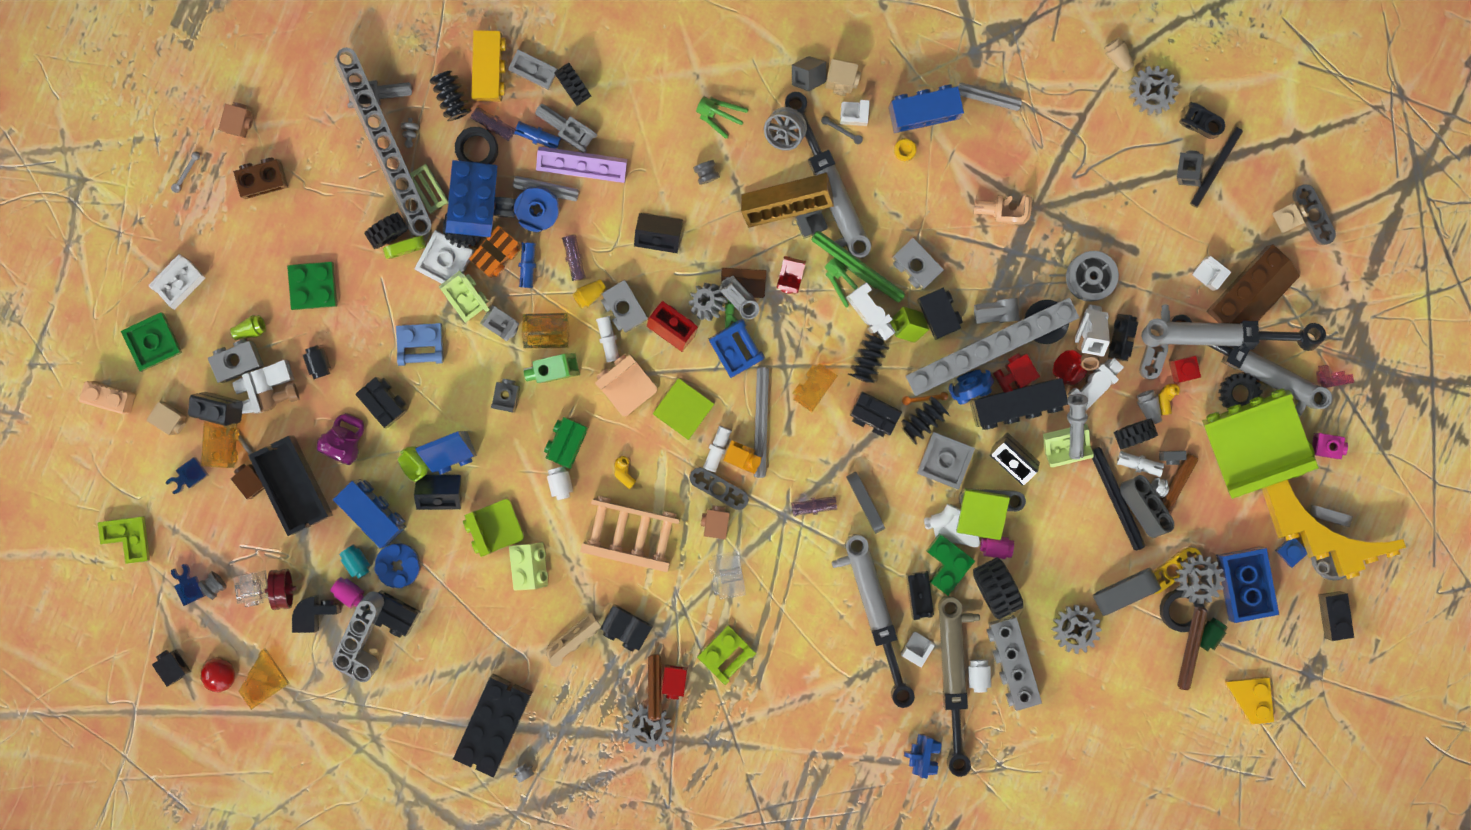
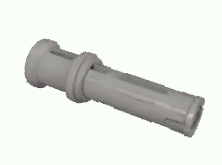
(1077, 418)

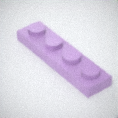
(581, 164)

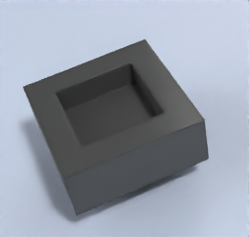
(1172, 457)

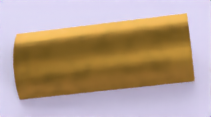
(787, 200)

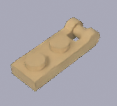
(572, 639)

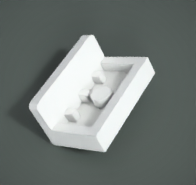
(177, 281)

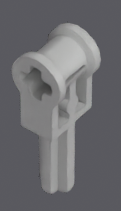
(383, 92)
(570, 130)

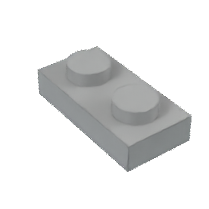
(532, 69)

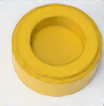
(905, 150)

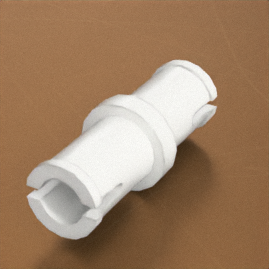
(608, 339)
(717, 449)
(1140, 463)

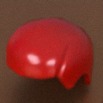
(1069, 368)
(217, 675)

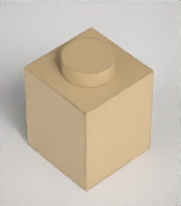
(167, 418)

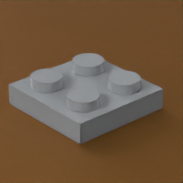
(945, 460)

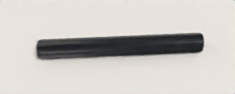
(1117, 499)

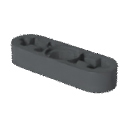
(1315, 232)
(736, 491)
(865, 502)

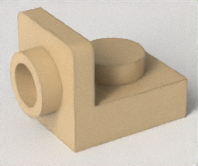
(1291, 216)

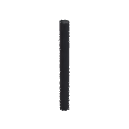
(1201, 192)

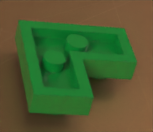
(954, 564)

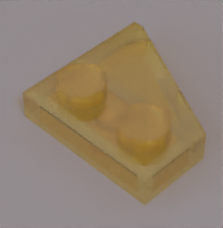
(262, 680)

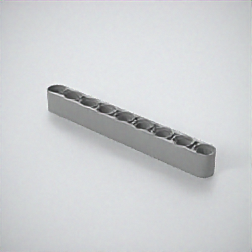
(382, 131)

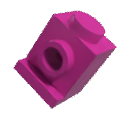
(1321, 446)

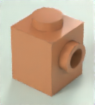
(236, 120)
(715, 522)

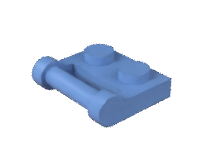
(419, 336)

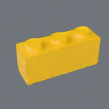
(488, 65)

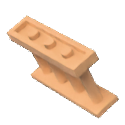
(615, 551)

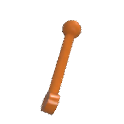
(907, 400)

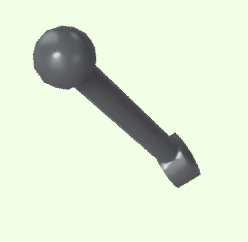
(857, 139)

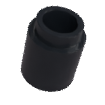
(316, 362)

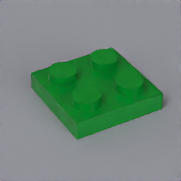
(312, 285)
(151, 341)

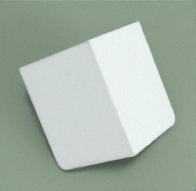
(855, 113)
(1211, 273)
(917, 649)

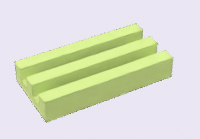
(438, 205)

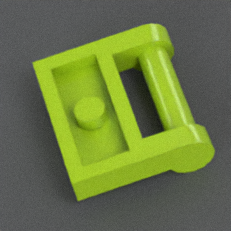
(721, 649)

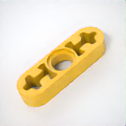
(1173, 560)

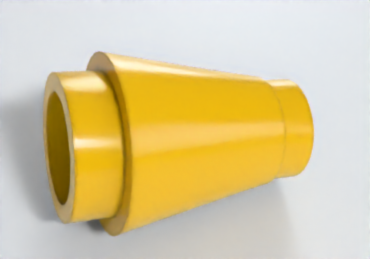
(589, 293)

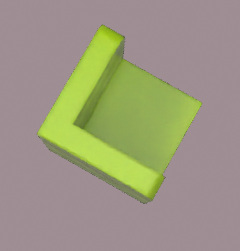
(909, 324)

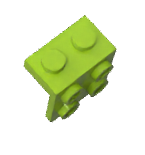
(493, 527)

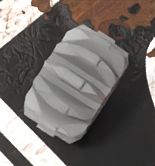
(707, 302)

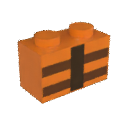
(495, 252)

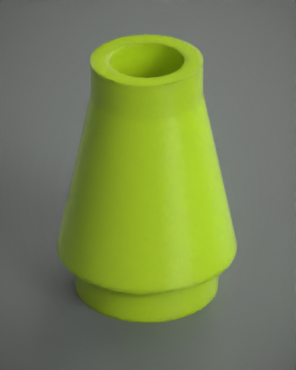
(250, 327)

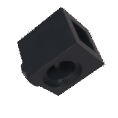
(170, 667)

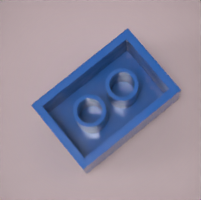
(925, 108)
(471, 198)
(370, 512)
(1248, 584)

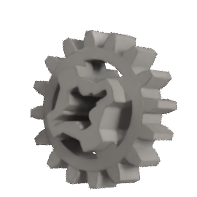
(1158, 97)
(1206, 579)
(1085, 625)
(637, 730)

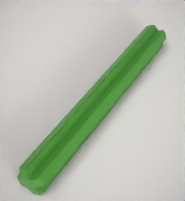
(858, 266)

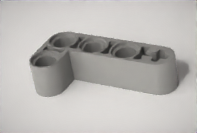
(352, 650)

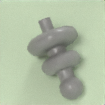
(409, 134)

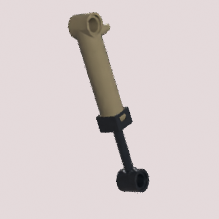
(954, 675)

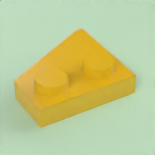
(1254, 698)

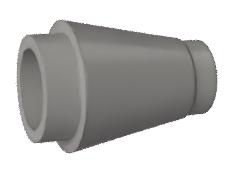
(1150, 406)

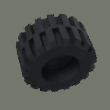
(998, 588)

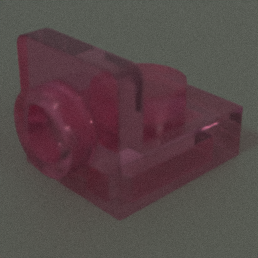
(1338, 378)

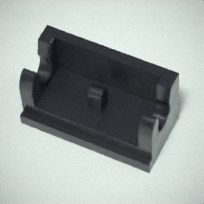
(919, 595)

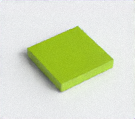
(683, 409)
(982, 514)

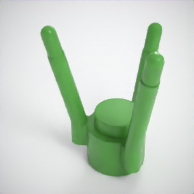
(709, 108)
(837, 269)

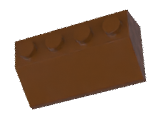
(1255, 288)

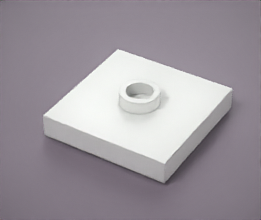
(443, 260)

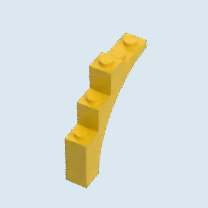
(1347, 554)

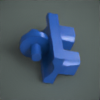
(921, 755)

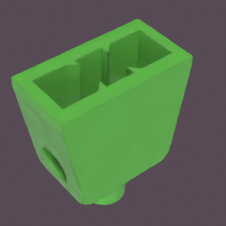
(559, 367)

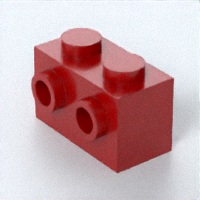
(672, 326)

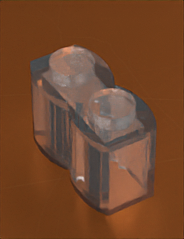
(728, 575)

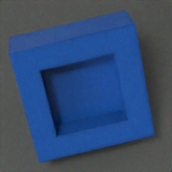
(1291, 552)

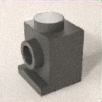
(1188, 177)
(505, 404)

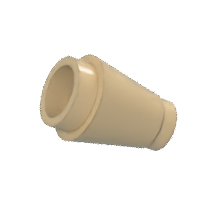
(1119, 54)

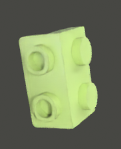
(463, 297)
(1058, 444)
(528, 566)

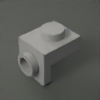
(500, 323)

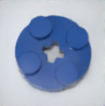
(525, 213)
(971, 385)
(398, 578)

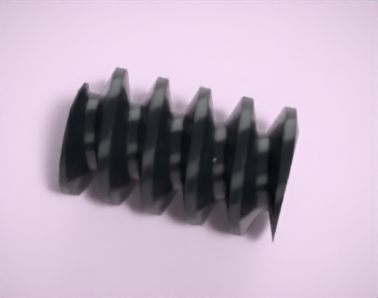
(448, 94)
(869, 359)
(924, 419)

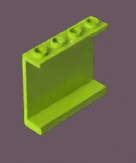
(1259, 443)

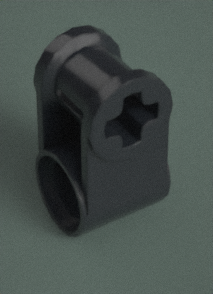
(1201, 120)

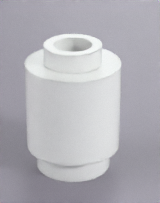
(559, 483)
(979, 675)

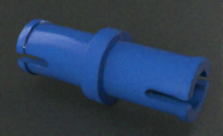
(537, 135)
(527, 265)

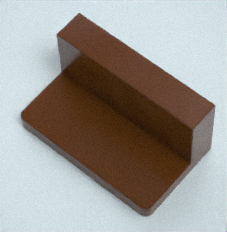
(750, 279)

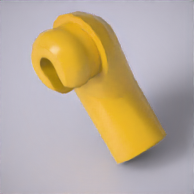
(1166, 396)
(621, 469)

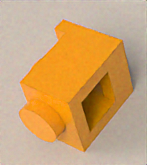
(742, 457)

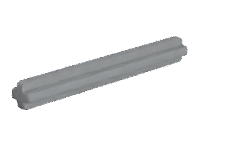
(761, 419)

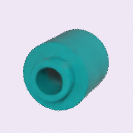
(355, 562)

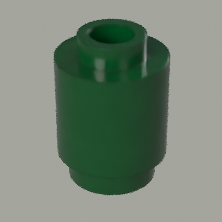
(1213, 634)

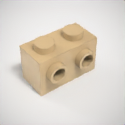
(842, 77)

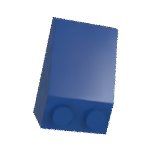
(447, 451)

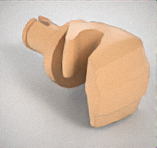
(1003, 213)

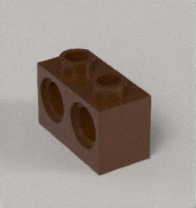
(261, 184)

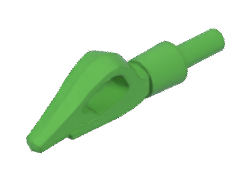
(729, 317)

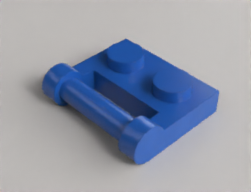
(730, 353)

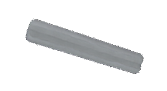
(989, 96)
(558, 190)

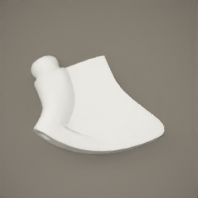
(946, 525)

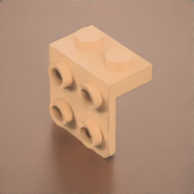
(626, 385)

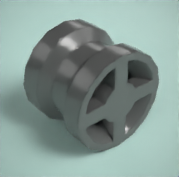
(706, 172)
(504, 207)
(212, 585)

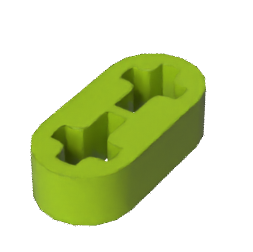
(404, 247)

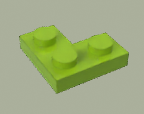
(130, 532)

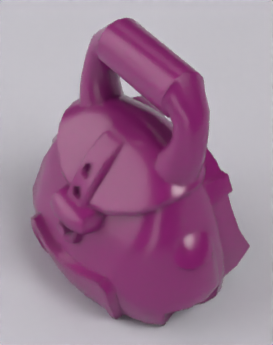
(341, 442)

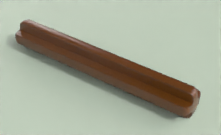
(1192, 648)

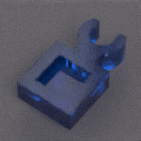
(189, 474)
(188, 587)

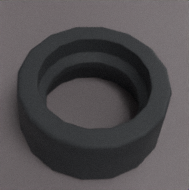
(476, 131)
(1164, 611)

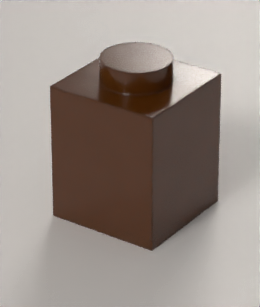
(247, 481)

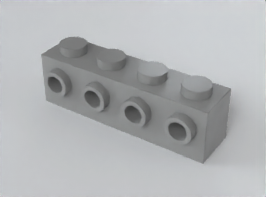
(1014, 663)

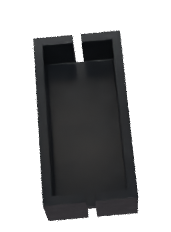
(1020, 402)
(290, 485)
(492, 725)

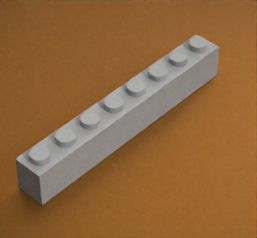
(992, 346)

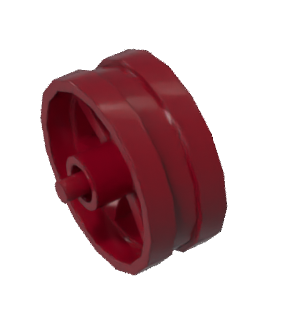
(280, 589)

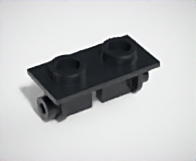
(1124, 327)

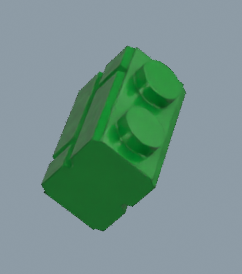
(566, 442)

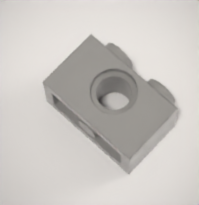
(930, 267)
(623, 293)
(221, 361)

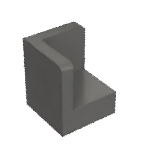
(808, 73)
(810, 223)

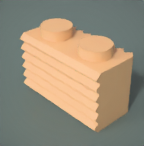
(107, 397)

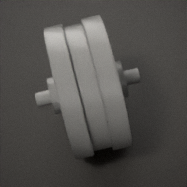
(785, 128)

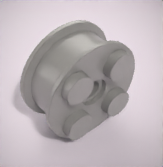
(1079, 278)

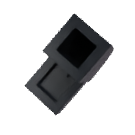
(306, 614)

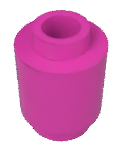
(997, 548)
(347, 592)

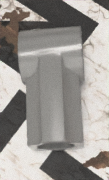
(739, 297)
(1002, 310)

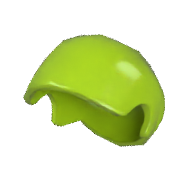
(412, 464)

